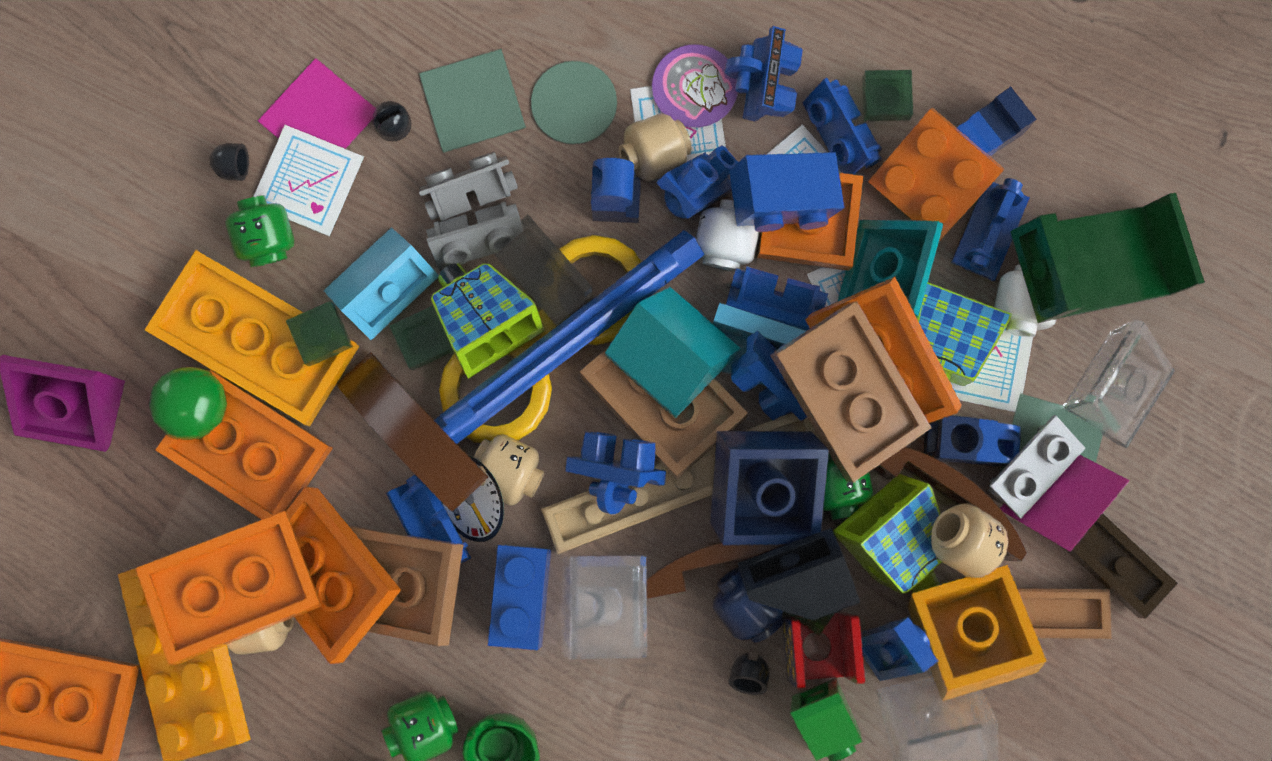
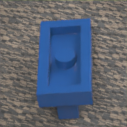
(897, 650)

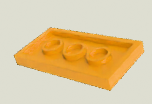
(244, 338)
(192, 702)

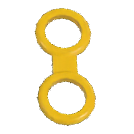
(542, 389)

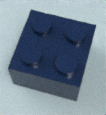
(768, 486)

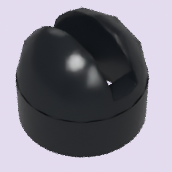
(394, 127)
(230, 161)
(749, 675)

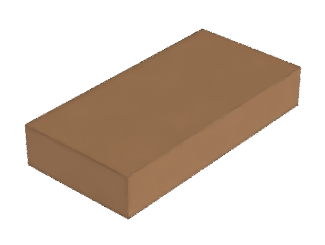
(1068, 612)

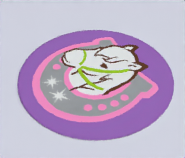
(694, 86)

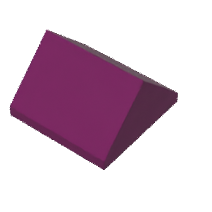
(61, 402)

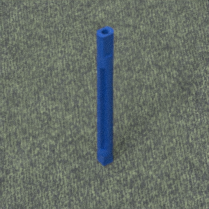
(569, 336)

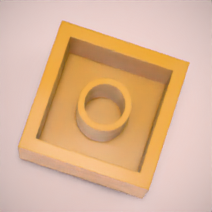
(977, 633)

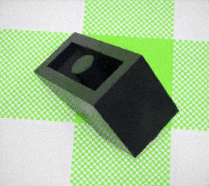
(801, 577)

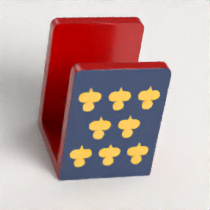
(844, 656)

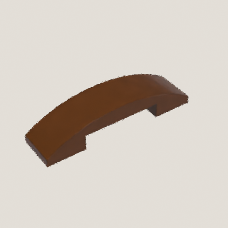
(411, 432)
(953, 486)
(670, 577)

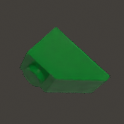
(826, 721)

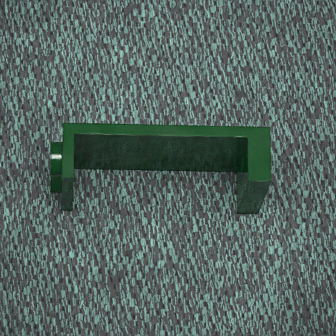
(1106, 259)

